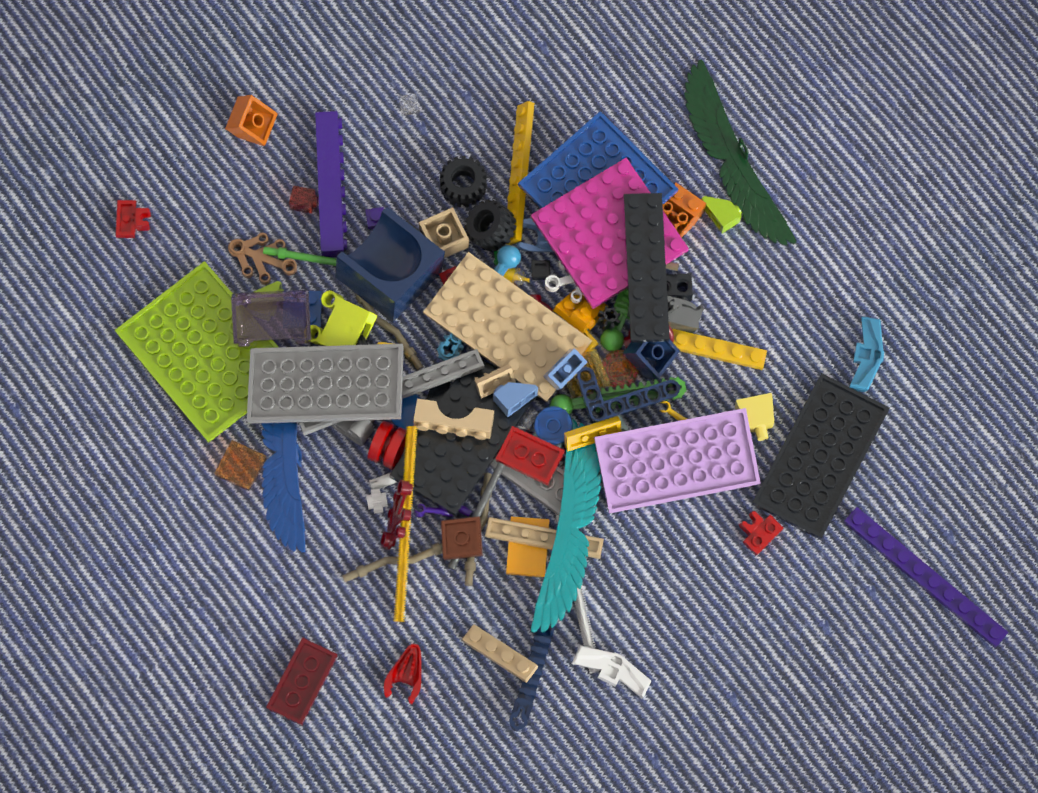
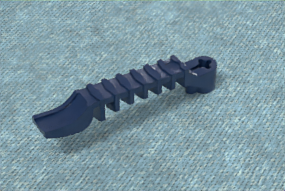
(528, 690)

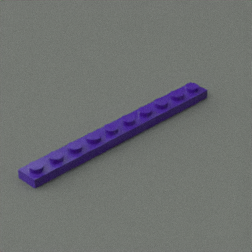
(926, 577)

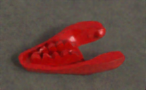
(406, 671)

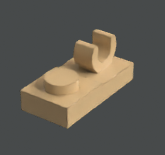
(489, 382)

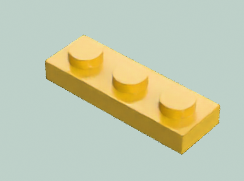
(585, 435)

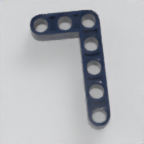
(623, 400)

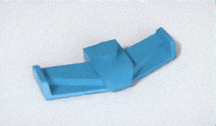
(868, 354)

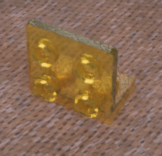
(593, 362)

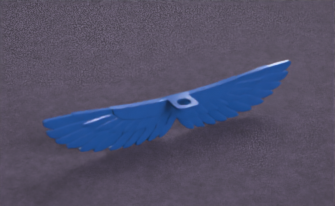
(282, 484)

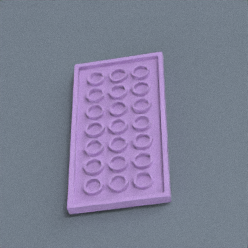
(677, 460)

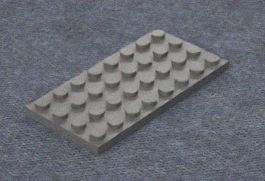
(325, 383)

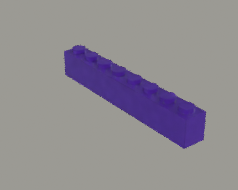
(329, 184)

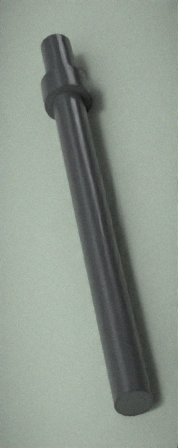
(483, 501)

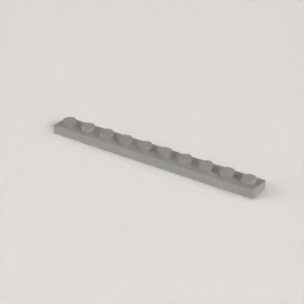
(422, 380)

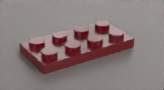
(302, 681)

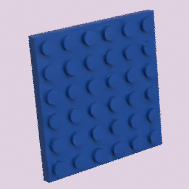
(584, 156)

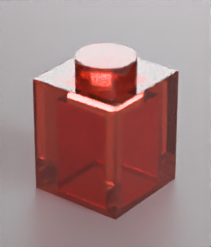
(303, 199)

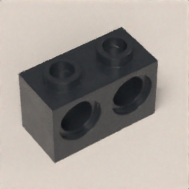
(679, 280)

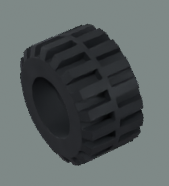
(461, 167)
(499, 232)

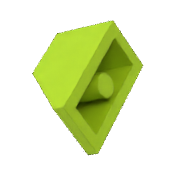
(722, 213)

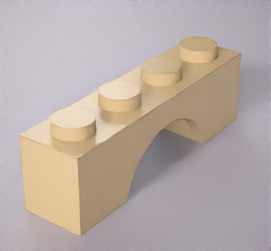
(476, 424)

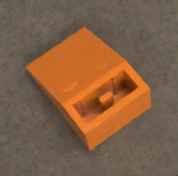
(684, 210)

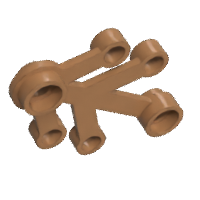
(258, 257)

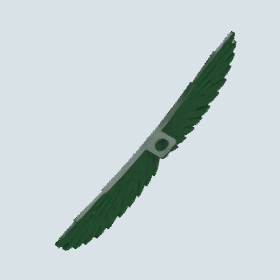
(719, 139)

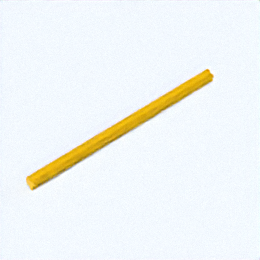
(403, 543)

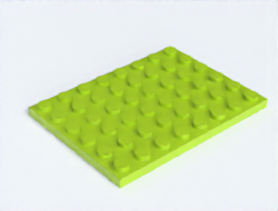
(191, 350)

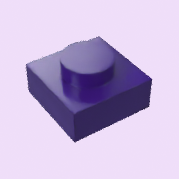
(373, 216)

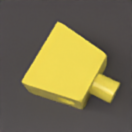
(759, 413)

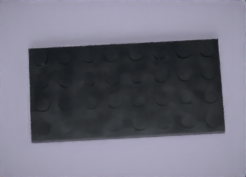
(820, 456)
(453, 465)

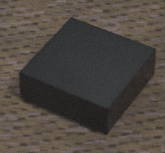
(540, 269)

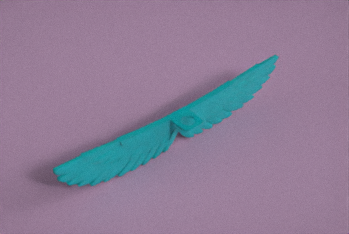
(570, 545)

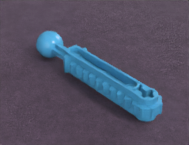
(508, 258)

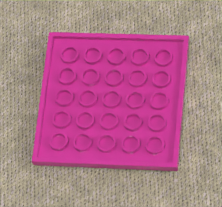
(589, 232)

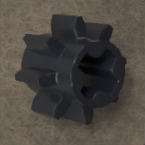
(611, 313)

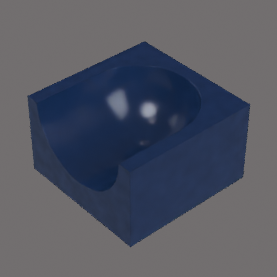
(391, 265)

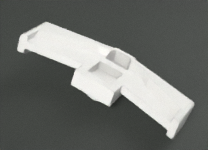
(613, 668)

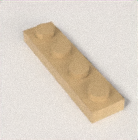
(500, 653)

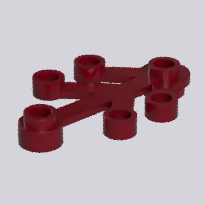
(395, 515)

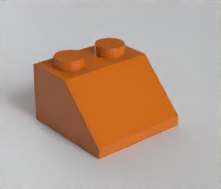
(251, 120)

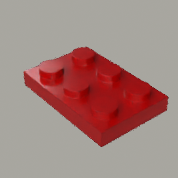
(530, 455)

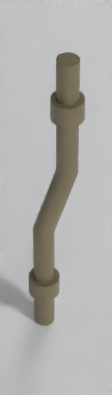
(409, 351)
(470, 564)
(361, 571)

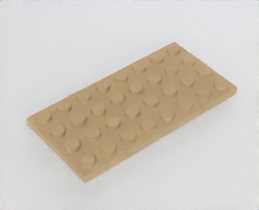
(504, 323)

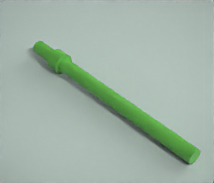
(283, 253)

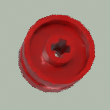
(387, 445)

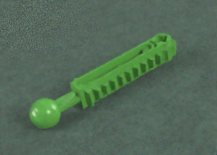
(614, 339)
(568, 404)

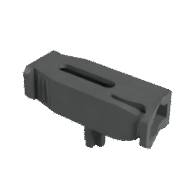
(682, 314)

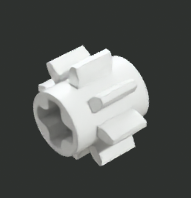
(377, 500)

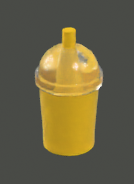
(516, 276)

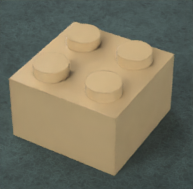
(445, 232)

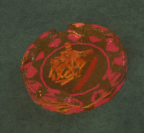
(619, 369)

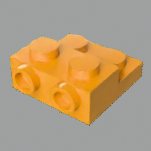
(579, 314)

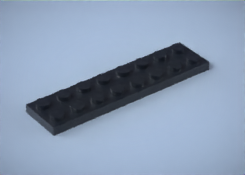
(646, 267)

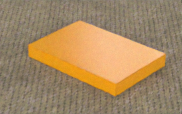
(526, 559)

